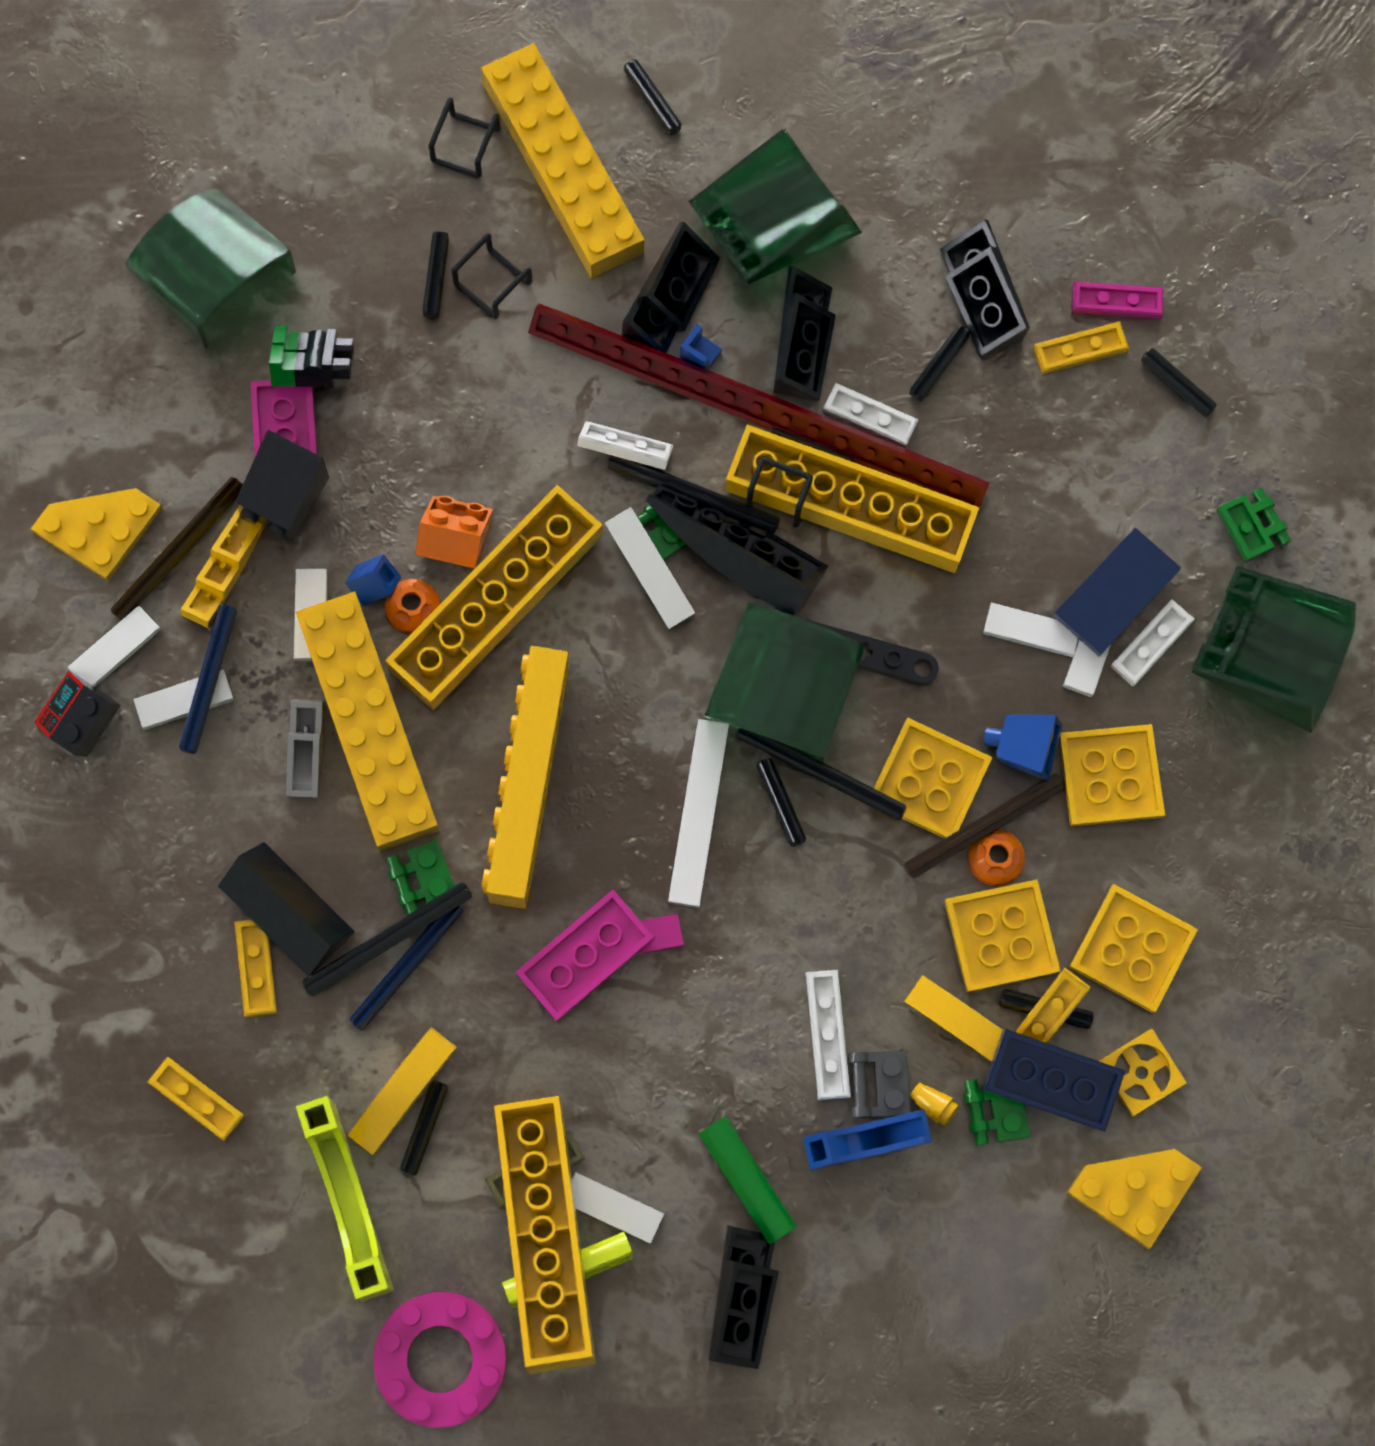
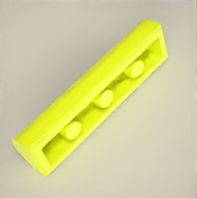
(595, 1259)

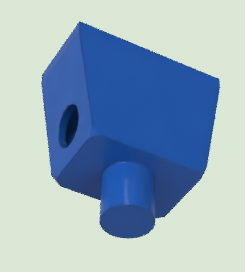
(1026, 743)

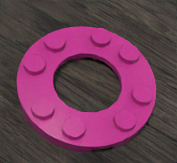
(394, 1376)

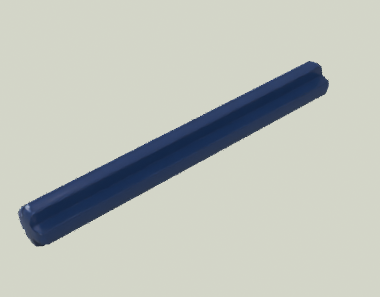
(208, 679)
(403, 969)

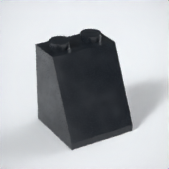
(281, 486)

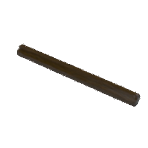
(177, 548)
(984, 826)

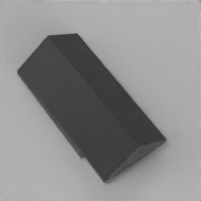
(671, 290)
(984, 290)
(804, 336)
(285, 908)
(743, 1299)

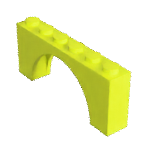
(360, 1243)

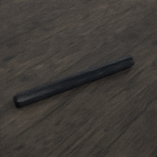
(703, 496)
(825, 774)
(387, 939)

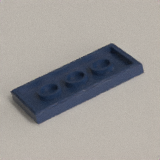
(1117, 591)
(1054, 1080)

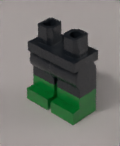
(309, 358)

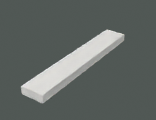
(698, 813)

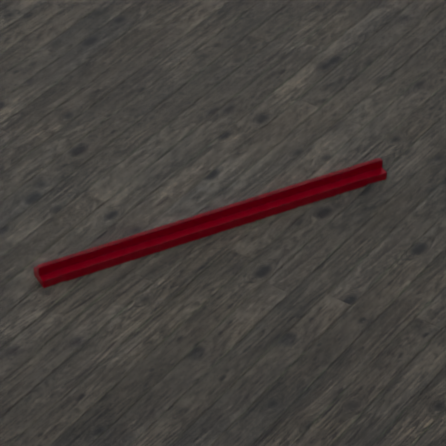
(751, 404)

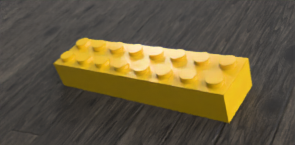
(562, 161)
(854, 499)
(494, 597)
(367, 721)
(528, 777)
(544, 1235)

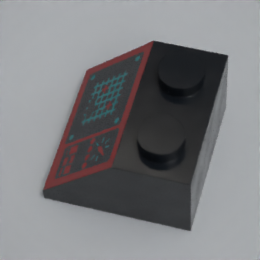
(76, 715)

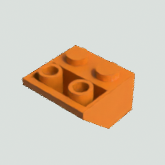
(453, 531)

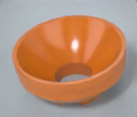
(408, 620)
(989, 871)

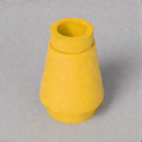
(937, 1105)

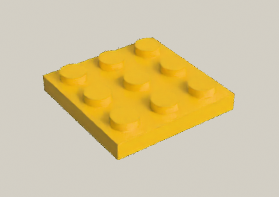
(1111, 775)
(932, 777)
(1002, 936)
(1133, 948)

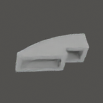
(305, 747)

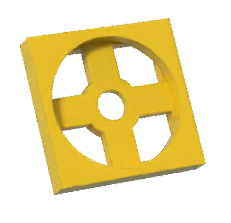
(1163, 1059)

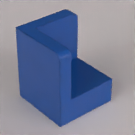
(699, 349)
(373, 579)

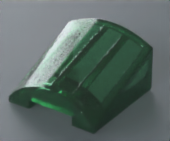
(772, 210)
(203, 256)
(1278, 645)
(785, 679)

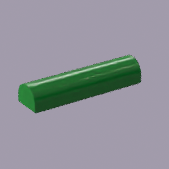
(747, 1180)

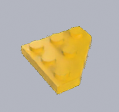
(98, 528)
(1136, 1191)

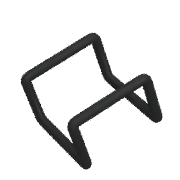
(494, 126)
(525, 275)
(762, 461)

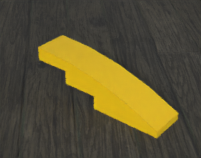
(221, 570)
(955, 1017)
(402, 1091)

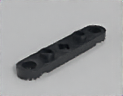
(891, 659)

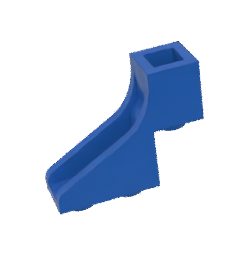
(867, 1140)

